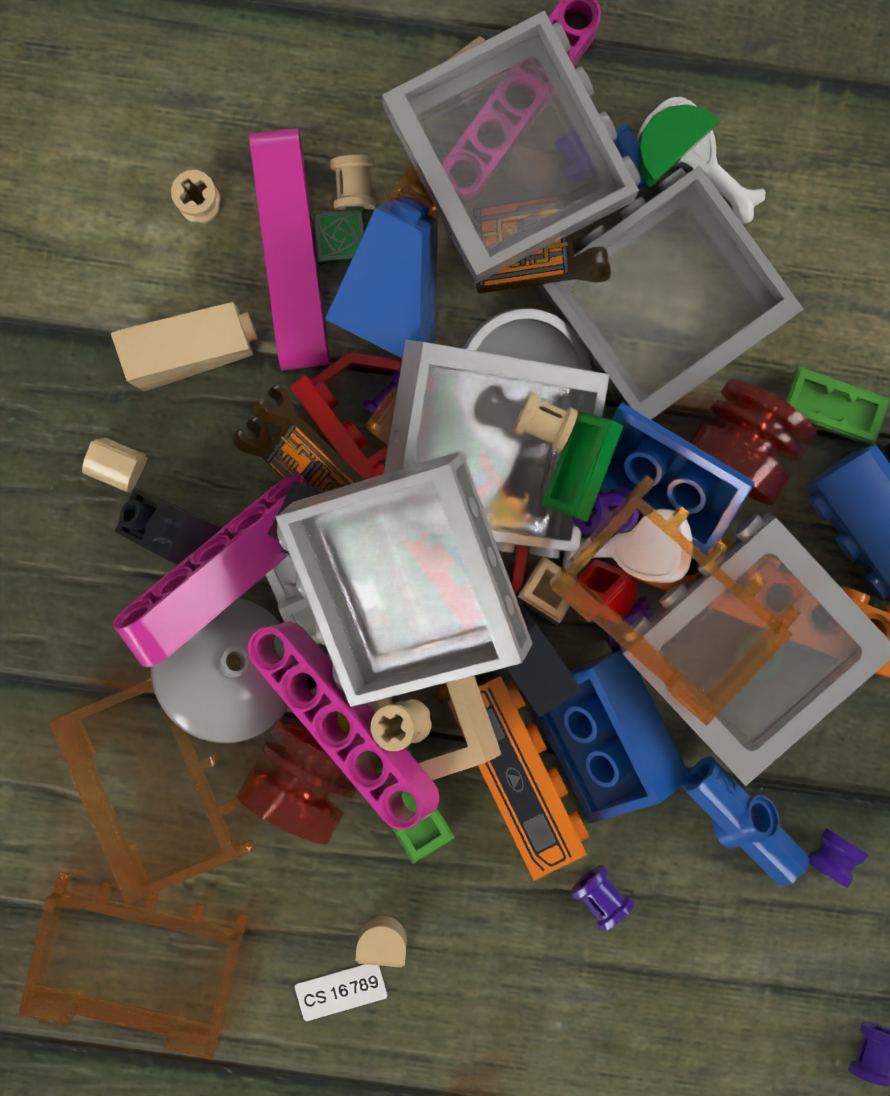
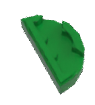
(670, 137)

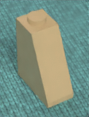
(184, 345)

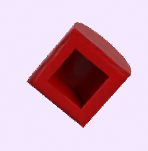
(611, 585)

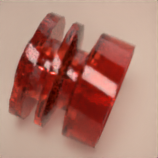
(755, 433)
(299, 788)

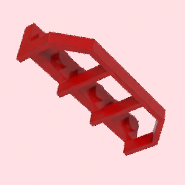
(347, 438)

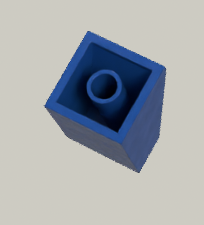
(392, 278)

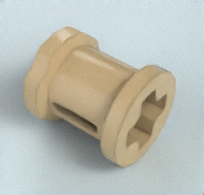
(353, 182)
(204, 185)
(545, 421)
(387, 724)

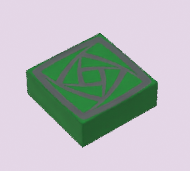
(338, 235)

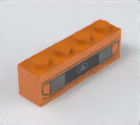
(523, 786)

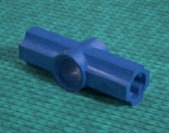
(745, 821)

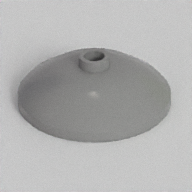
(530, 336)
(207, 695)

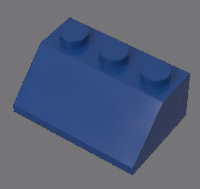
(681, 476)
(857, 503)
(613, 740)

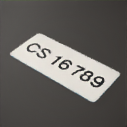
(340, 991)

